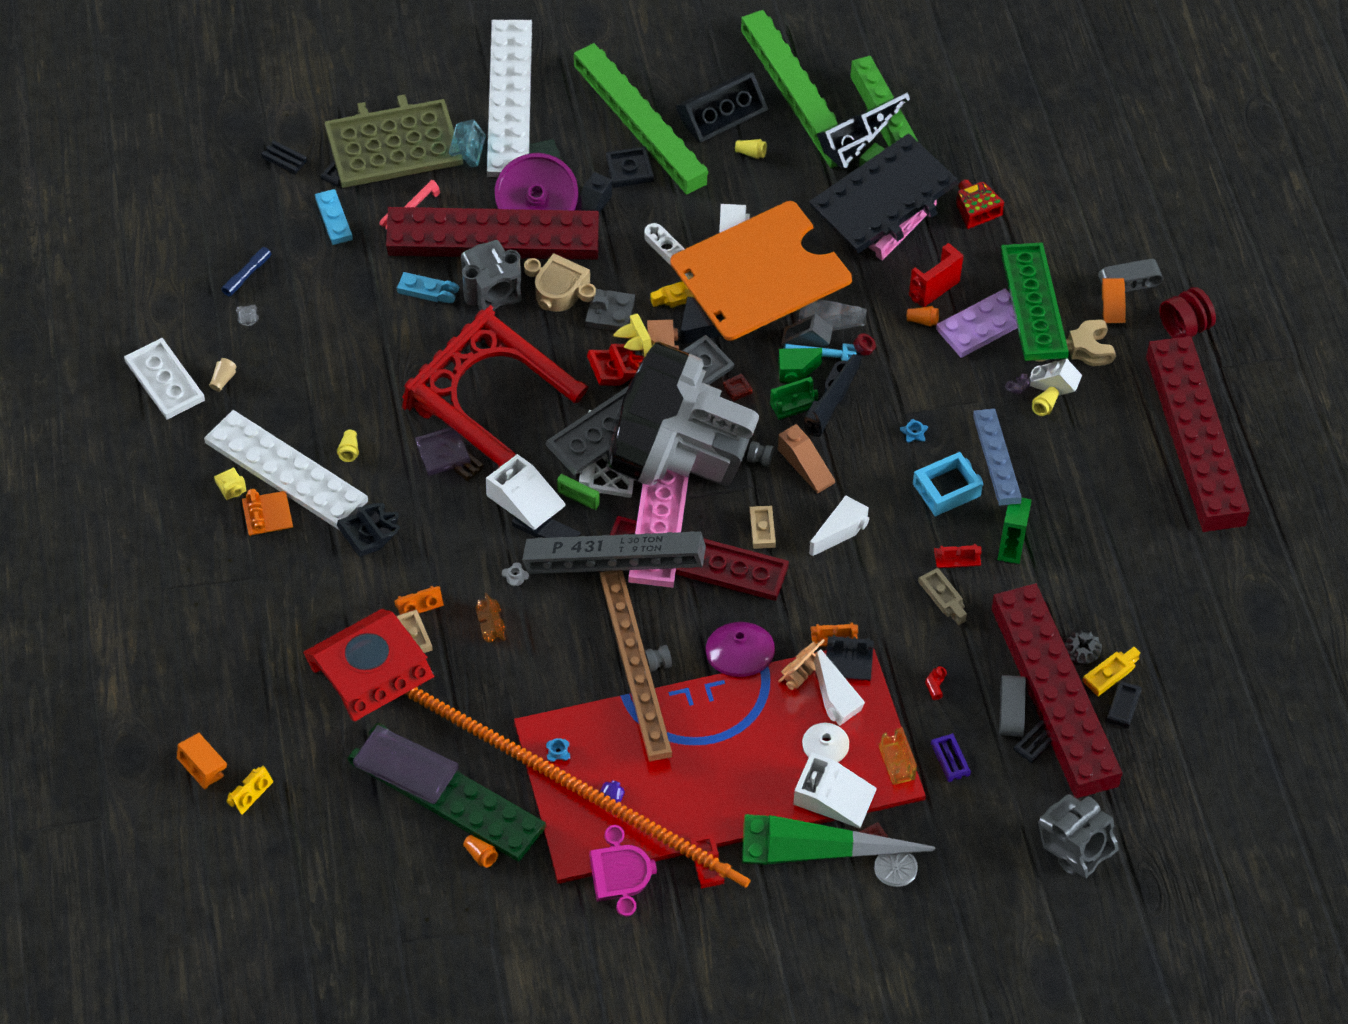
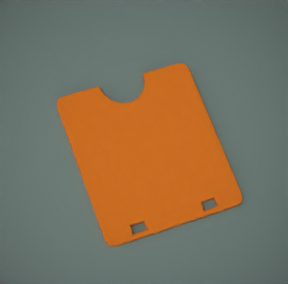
(758, 271)

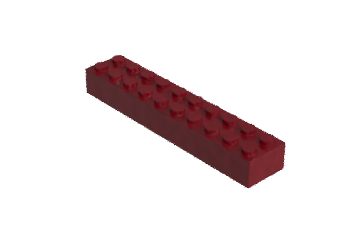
(529, 232)
(1197, 434)
(1056, 691)

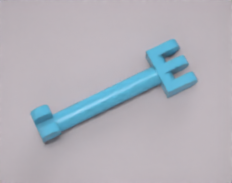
(844, 354)

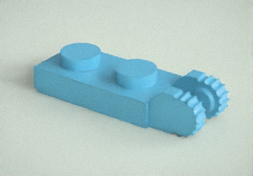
(427, 288)

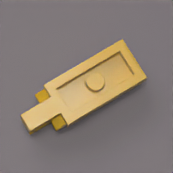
(671, 295)
(1111, 671)

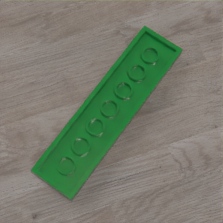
(1034, 302)

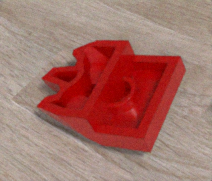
(614, 365)

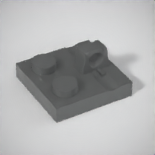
(610, 310)

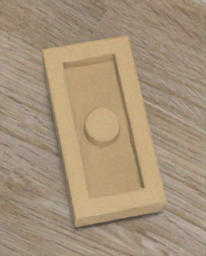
(762, 527)
(415, 627)

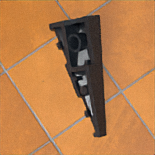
(848, 137)

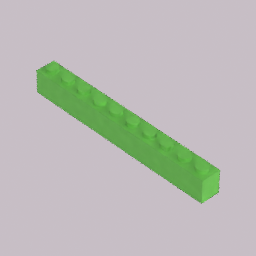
(788, 76)
(641, 118)

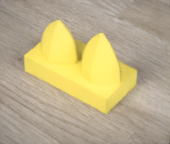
(636, 330)

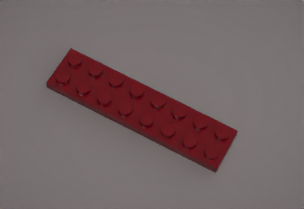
(729, 566)

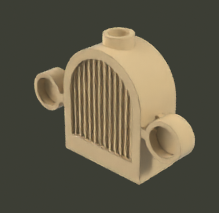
(559, 283)

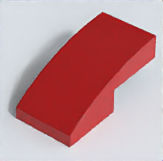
(705, 876)

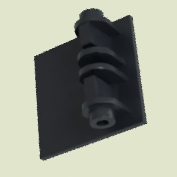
(851, 656)

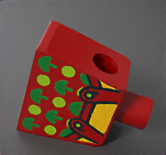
(978, 203)

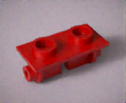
(957, 556)

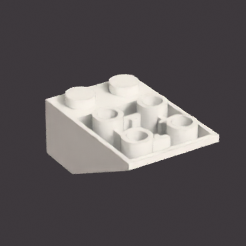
(523, 492)
(833, 791)

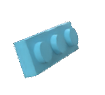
(333, 217)

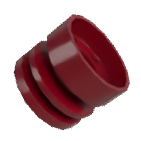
(1187, 313)

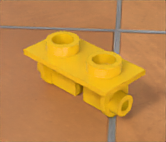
(253, 788)

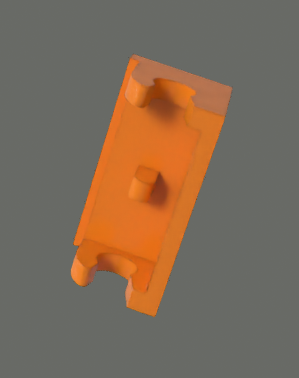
(201, 760)

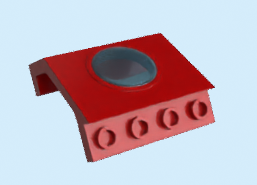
(371, 662)

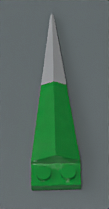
(788, 840)

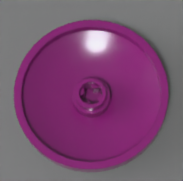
(536, 183)

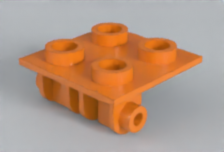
(266, 512)

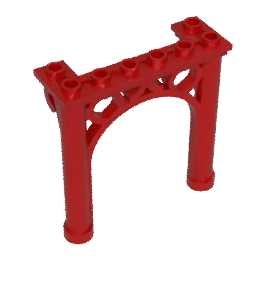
(486, 326)

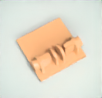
(798, 671)

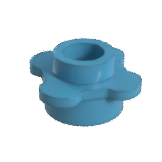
(560, 744)

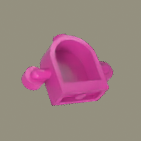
(620, 871)

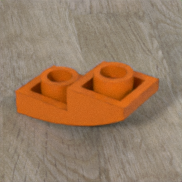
(1113, 300)

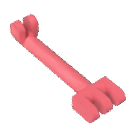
(431, 187)

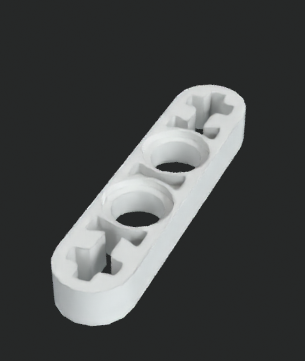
(664, 238)

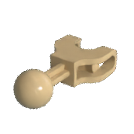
(1083, 344)

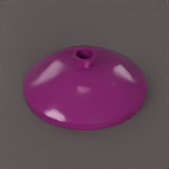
(740, 649)

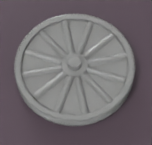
(896, 869)

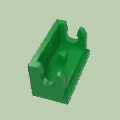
(793, 398)

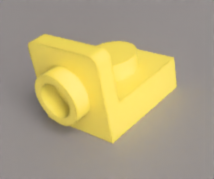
(230, 483)

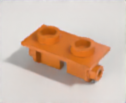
(421, 601)
(822, 632)

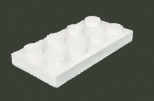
(164, 378)

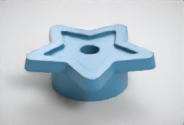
(914, 426)

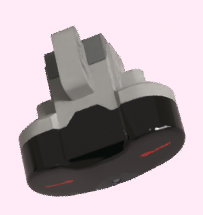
(677, 423)

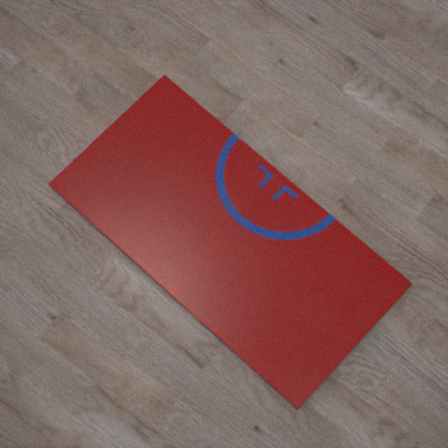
(731, 757)

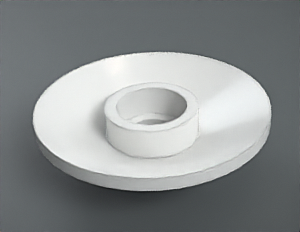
(833, 749)

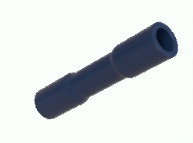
(237, 280)

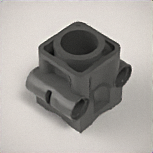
(491, 275)
(1078, 834)

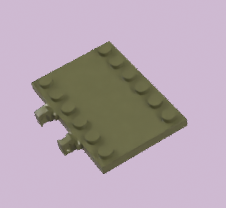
(392, 142)

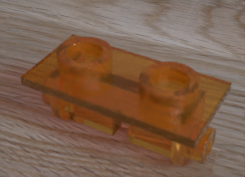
(489, 611)

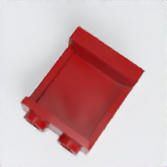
(939, 279)

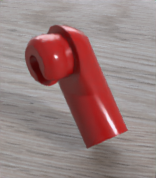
(934, 681)

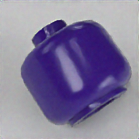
(613, 790)

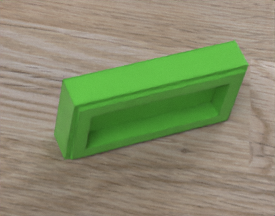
(578, 492)

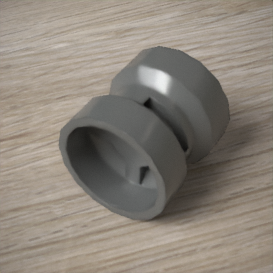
(760, 453)
(658, 658)

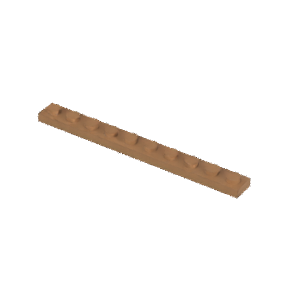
(635, 665)

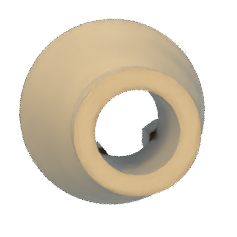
(222, 374)

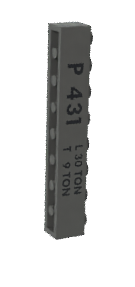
(614, 552)

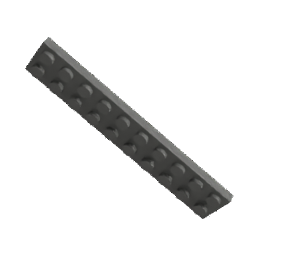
(590, 435)

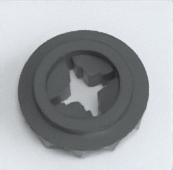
(1083, 655)

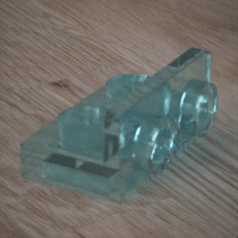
(468, 142)

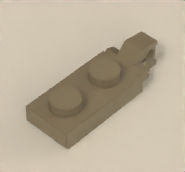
(944, 595)

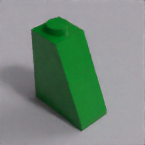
(1014, 531)

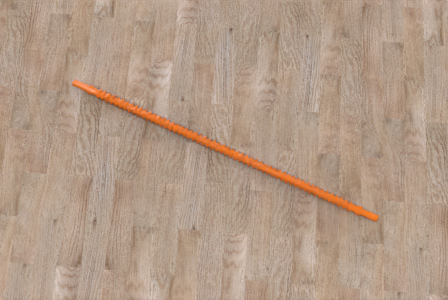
(482, 732)

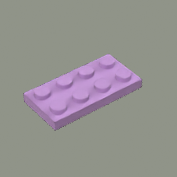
(979, 323)

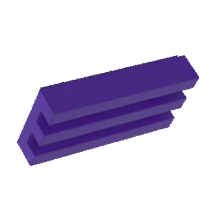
(940, 756)

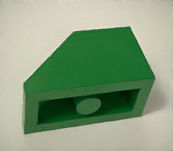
(798, 363)

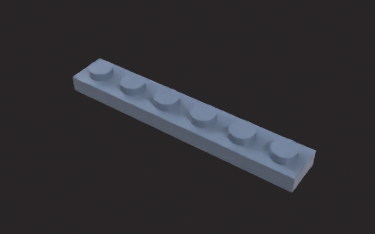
(997, 457)

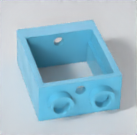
(940, 504)

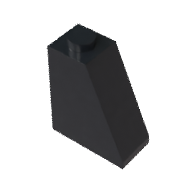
(697, 323)

